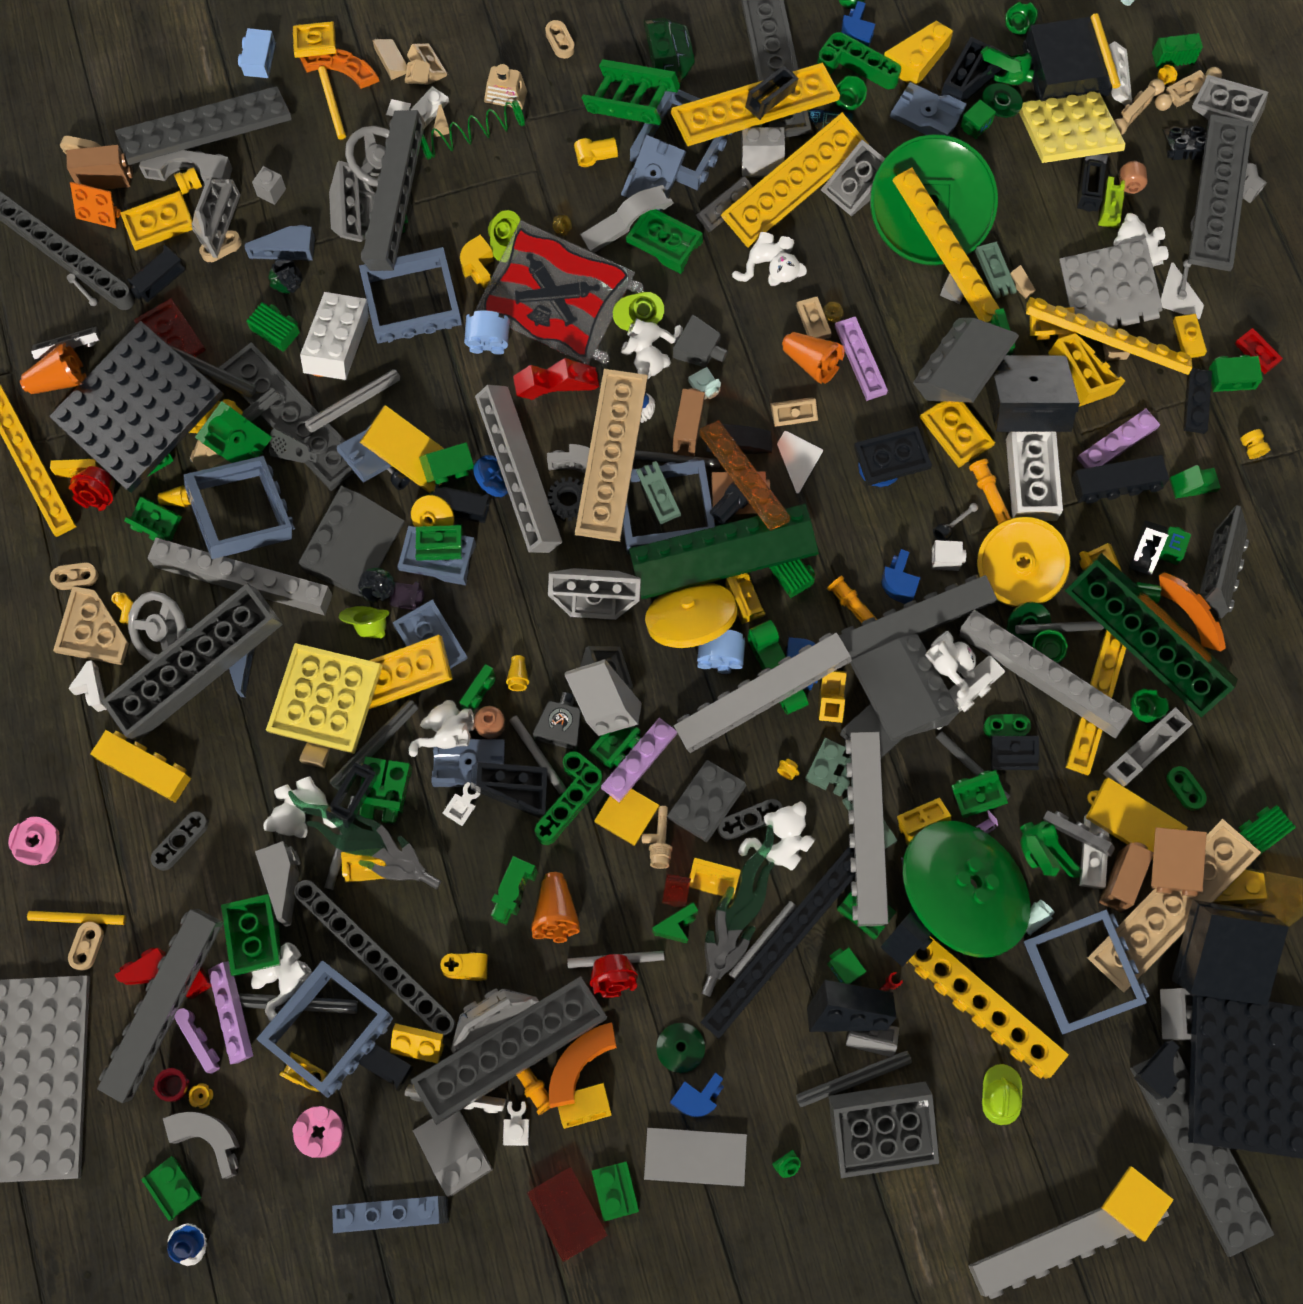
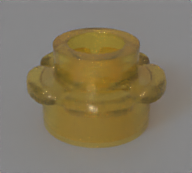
(562, 224)
(833, 307)

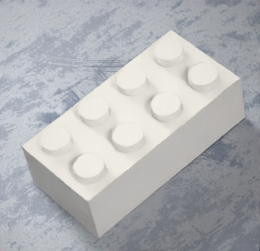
(334, 335)
(1034, 475)

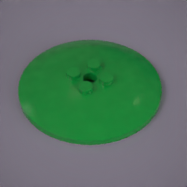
(952, 175)
(939, 887)

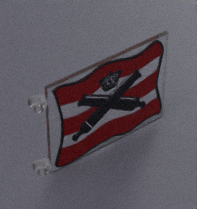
(557, 292)

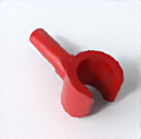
(889, 984)

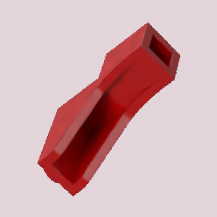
(562, 376)
(146, 968)

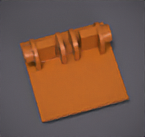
(94, 205)

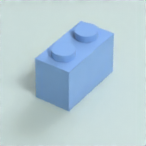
(257, 53)

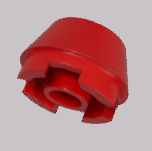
(93, 488)
(612, 975)

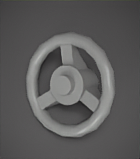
(374, 153)
(159, 627)

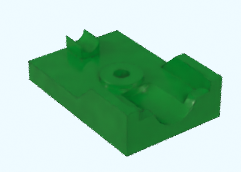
(680, 241)
(223, 427)

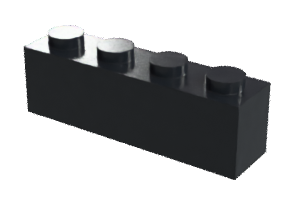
(1120, 479)

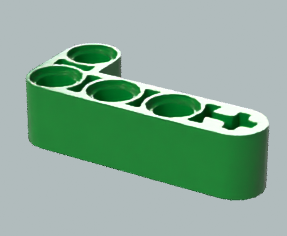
(860, 59)
(765, 646)
(565, 803)

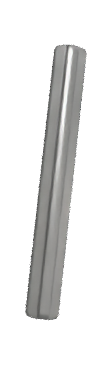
(352, 400)

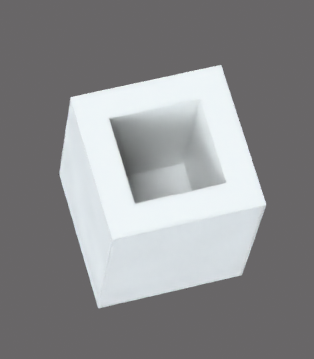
(948, 555)

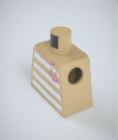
(505, 86)

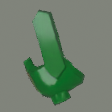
(1016, 66)
(1043, 850)

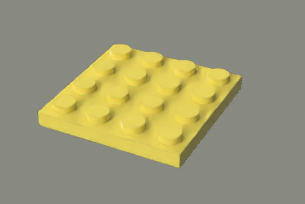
(1071, 127)
(324, 698)

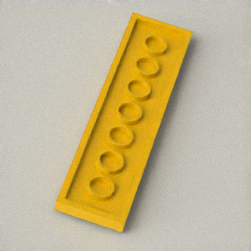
(727, 111)
(792, 180)

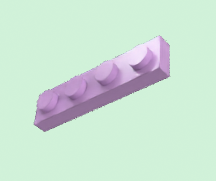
(861, 358)
(1119, 440)
(639, 760)
(230, 1013)

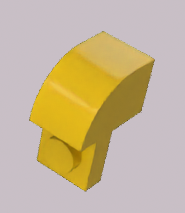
(474, 258)
(831, 697)

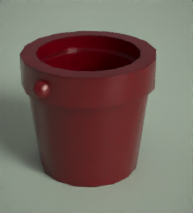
(171, 1085)

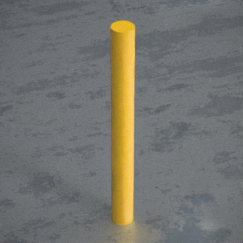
(1110, 66)
(331, 102)
(76, 917)

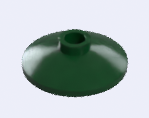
(1002, 99)
(1034, 613)
(680, 1061)

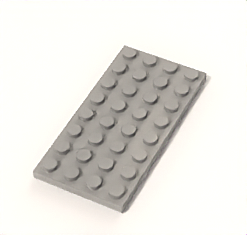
(42, 1077)

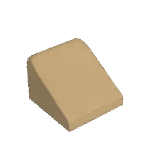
(417, 72)
(1113, 353)
(314, 755)

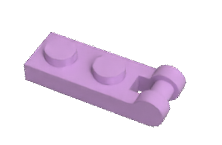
(197, 1039)

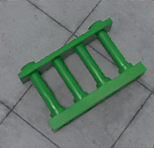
(631, 75)

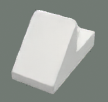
(89, 682)

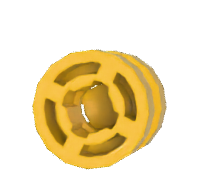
(188, 180)
(1255, 444)

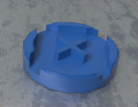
(489, 476)

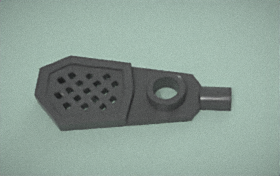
(286, 447)

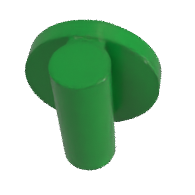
(787, 1165)

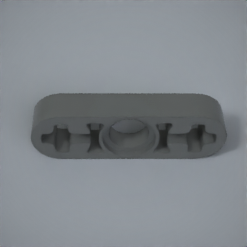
(731, 820)
(180, 851)

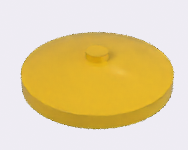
(1024, 561)
(691, 615)

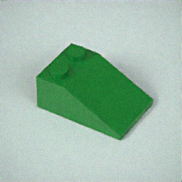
(251, 935)

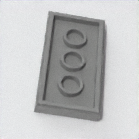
(695, 1157)

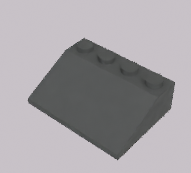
(964, 361)
(350, 540)
(1225, 563)
(904, 688)
(884, 1129)

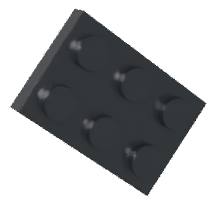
(892, 455)

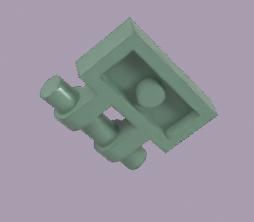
(824, 766)

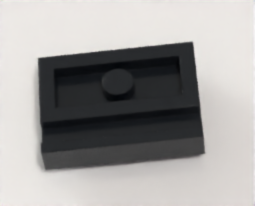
(1014, 752)

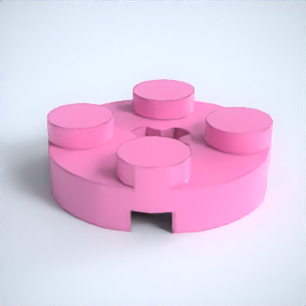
(42, 851)
(332, 1134)

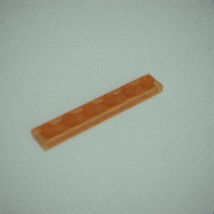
(744, 475)

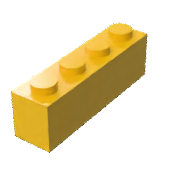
(141, 766)

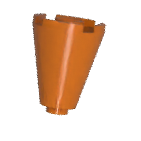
(814, 355)
(54, 371)

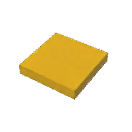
(314, 39)
(628, 817)
(1137, 1203)

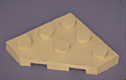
(90, 630)

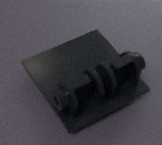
(1185, 142)

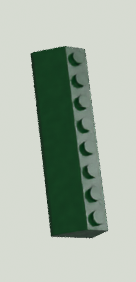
(722, 552)
(1152, 635)

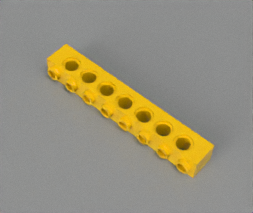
(1051, 1054)

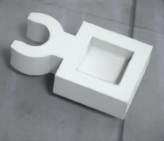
(460, 807)
(516, 1129)

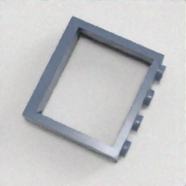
(685, 175)
(426, 324)
(668, 470)
(230, 473)
(1120, 947)
(297, 1005)
(390, 1214)

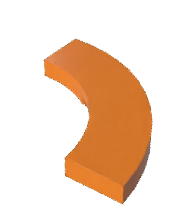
(345, 63)
(1196, 607)
(573, 1060)

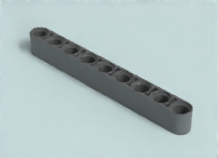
(18, 220)
(366, 949)

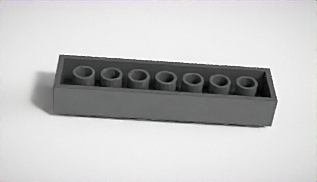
(192, 662)

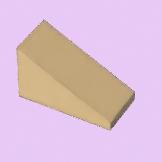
(440, 123)
(1022, 282)

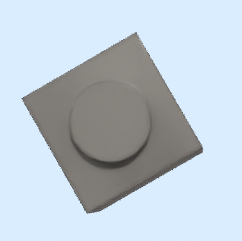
(269, 185)

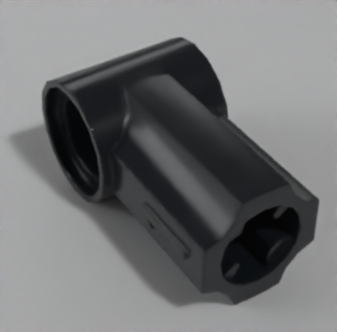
(729, 504)

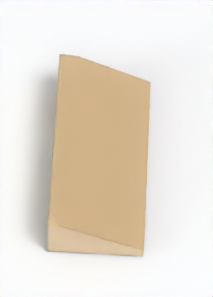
(425, 53)
(390, 57)
(794, 411)

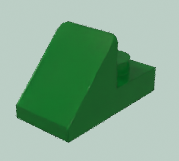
(1194, 482)
(670, 927)

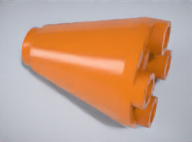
(554, 911)

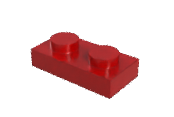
(1254, 345)

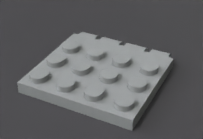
(1113, 284)

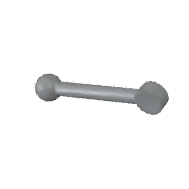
(72, 279)
(1182, 294)

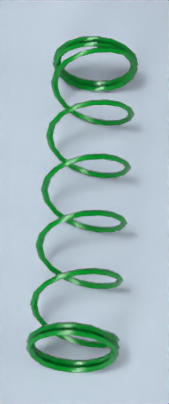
(517, 111)

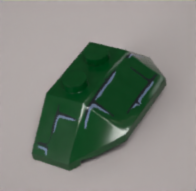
(669, 46)

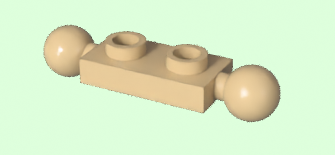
(1185, 89)
(1141, 101)

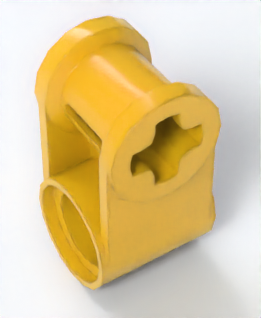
(470, 966)
(291, 1075)

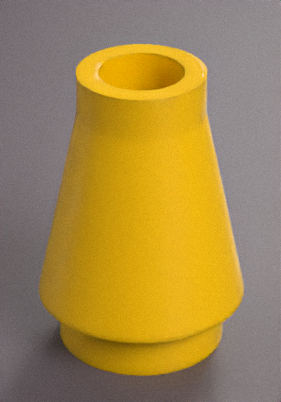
(174, 497)
(517, 675)

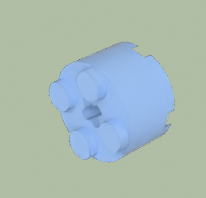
(487, 332)
(723, 653)

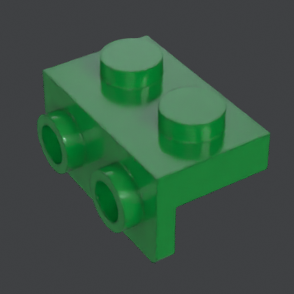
(153, 520)
(612, 746)
(979, 793)

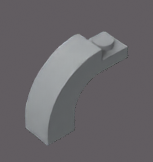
(574, 459)
(217, 1133)

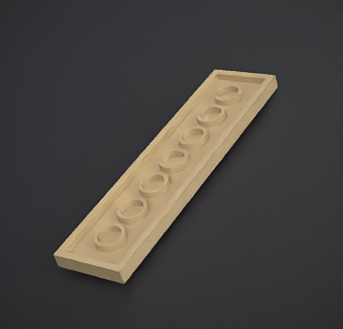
(611, 455)
(1163, 917)

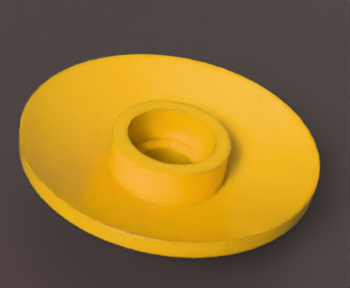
(434, 507)

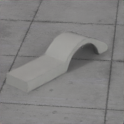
(627, 213)

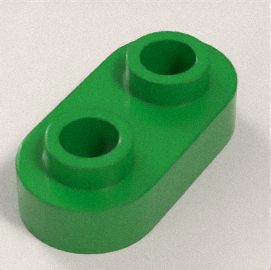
(1007, 725)
(1186, 788)

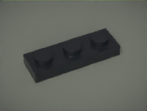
(1197, 401)

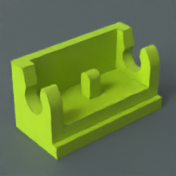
(1112, 204)

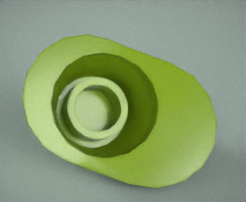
(501, 231)
(641, 306)
(366, 620)
(1002, 1094)

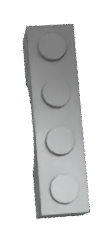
(207, 165)
(1148, 747)

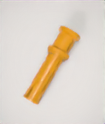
(987, 482)
(849, 598)
(535, 1090)

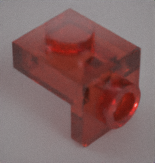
(676, 890)

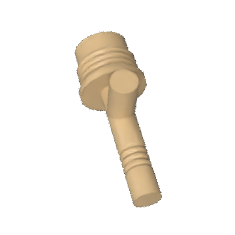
(660, 851)

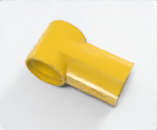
(590, 152)

